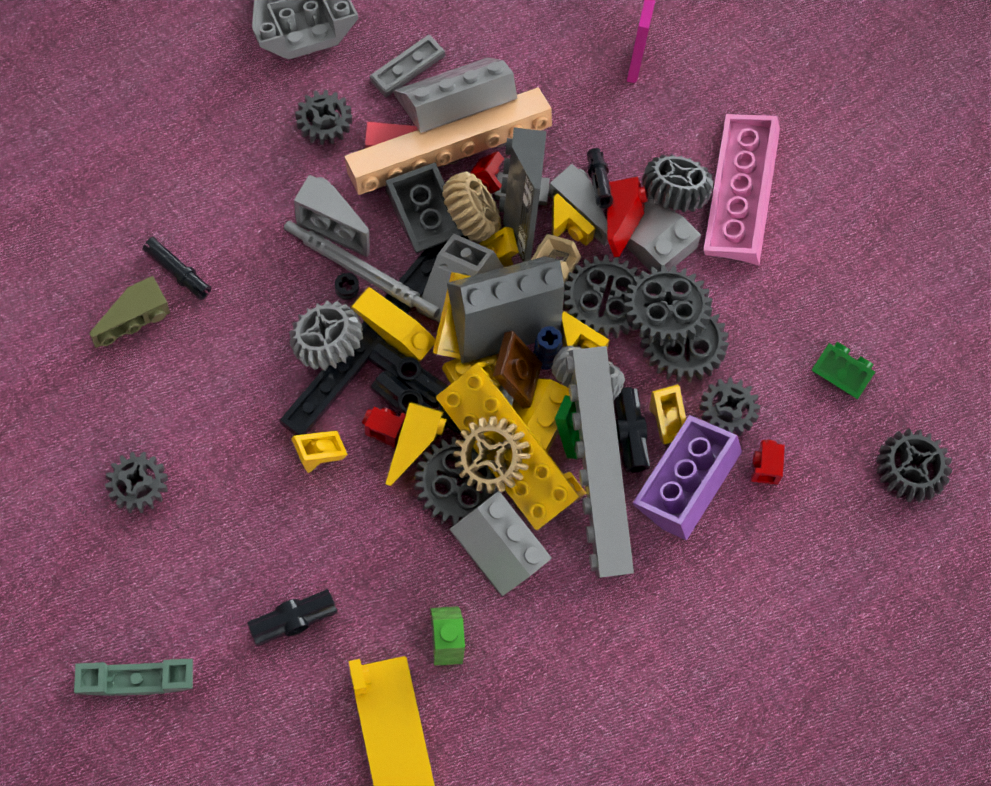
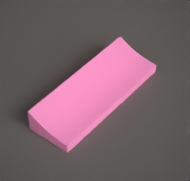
(742, 187)

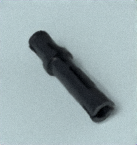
(598, 172)
(185, 275)

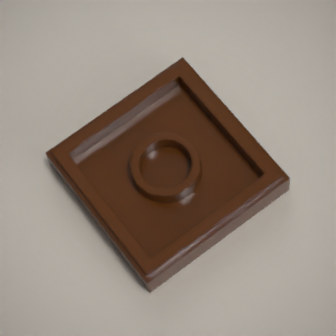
(517, 369)

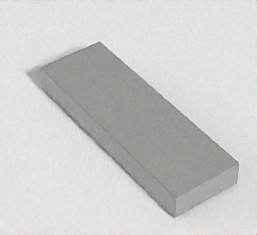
(407, 65)

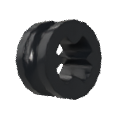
(351, 280)

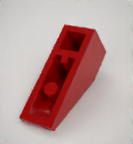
(625, 212)

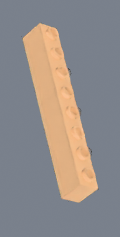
(448, 142)

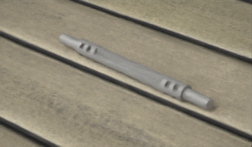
(362, 269)

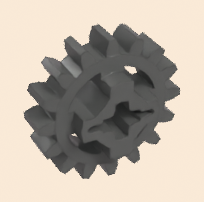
(323, 116)
(733, 396)
(129, 472)

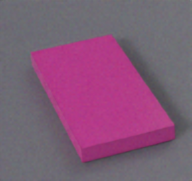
(640, 41)

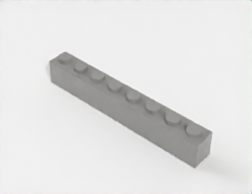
(600, 462)

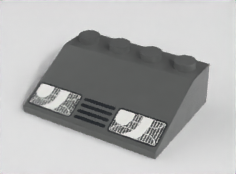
(522, 186)

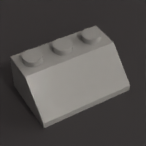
(500, 543)

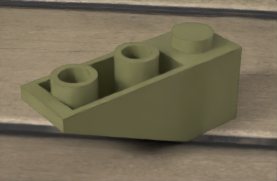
(132, 310)

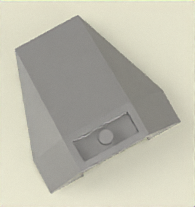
(301, 26)

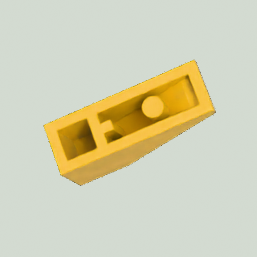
(393, 325)
(417, 433)

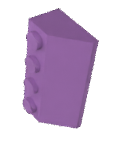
(688, 476)

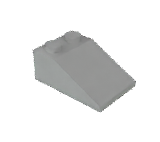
(327, 213)
(662, 237)

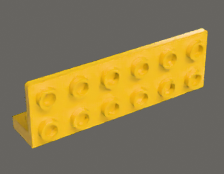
(544, 487)
(391, 723)

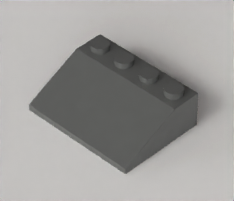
(506, 300)

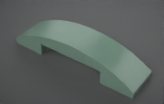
(133, 679)

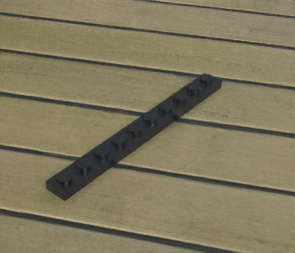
(332, 382)

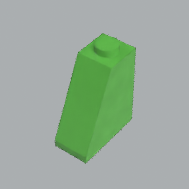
(447, 635)

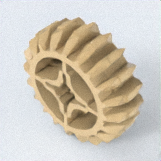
(471, 206)
(497, 465)

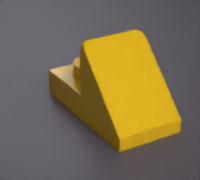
(566, 217)
(503, 245)
(576, 332)
(669, 412)
(319, 448)

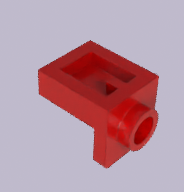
(486, 169)

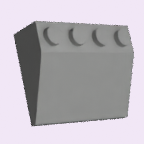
(457, 93)

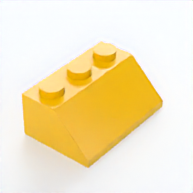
(543, 410)

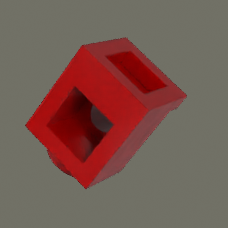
(383, 425)
(768, 463)

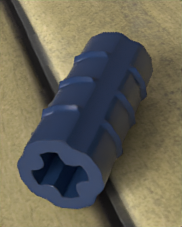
(547, 346)

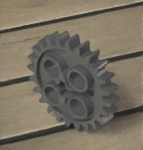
(581, 290)
(667, 305)
(710, 341)
(450, 504)

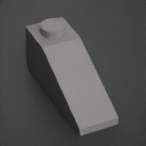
(578, 191)

